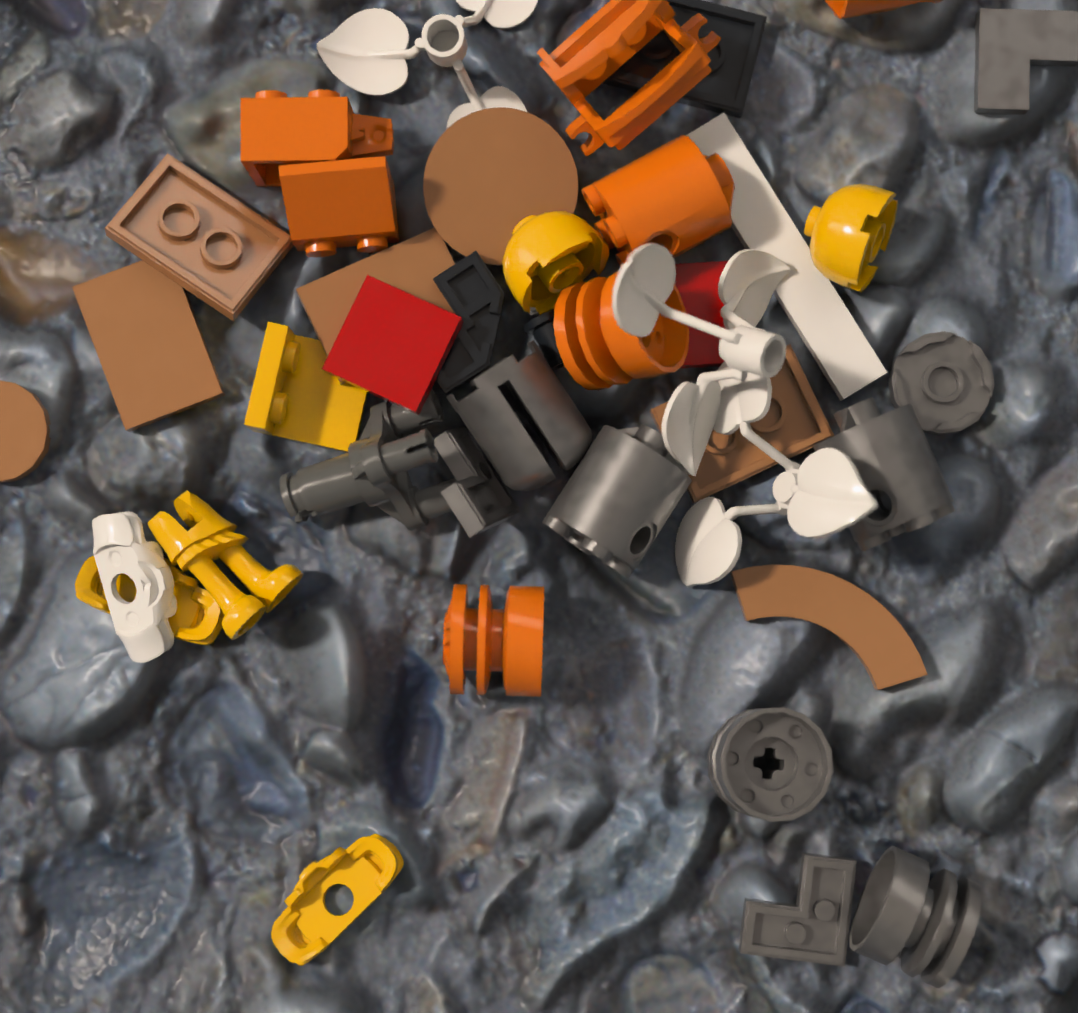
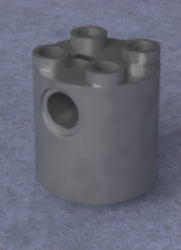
(894, 468)
(619, 496)

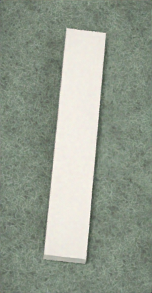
(804, 291)

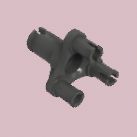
(374, 471)

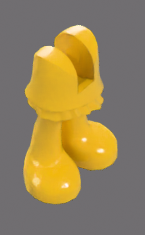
(214, 539)

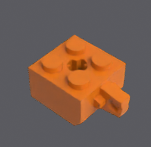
(306, 130)

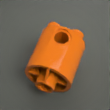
(663, 199)

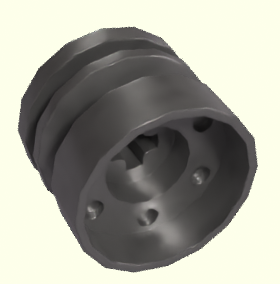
(800, 769)
(917, 917)

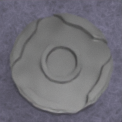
(943, 381)

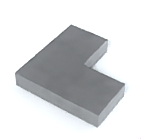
(1007, 46)
(479, 494)
(814, 926)

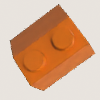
(340, 205)

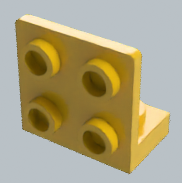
(298, 398)

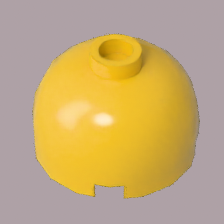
(850, 233)
(549, 255)

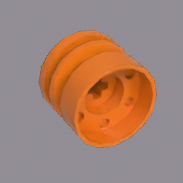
(602, 353)
(495, 640)

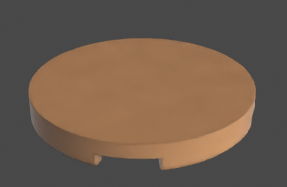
(492, 175)

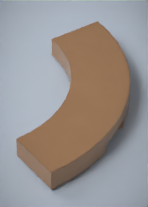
(839, 608)

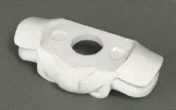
(123, 549)

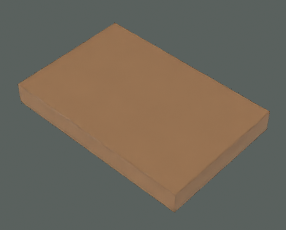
(199, 236)
(405, 266)
(147, 344)
(790, 426)

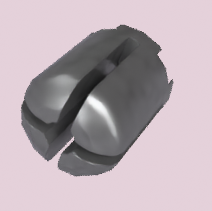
(545, 406)

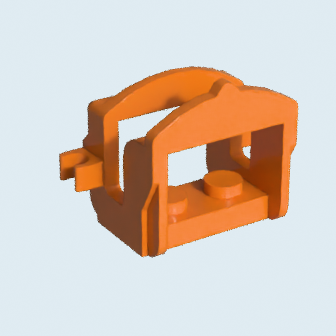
(609, 42)

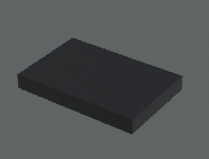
(731, 59)

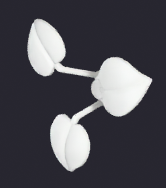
(373, 43)
(745, 291)
(816, 495)

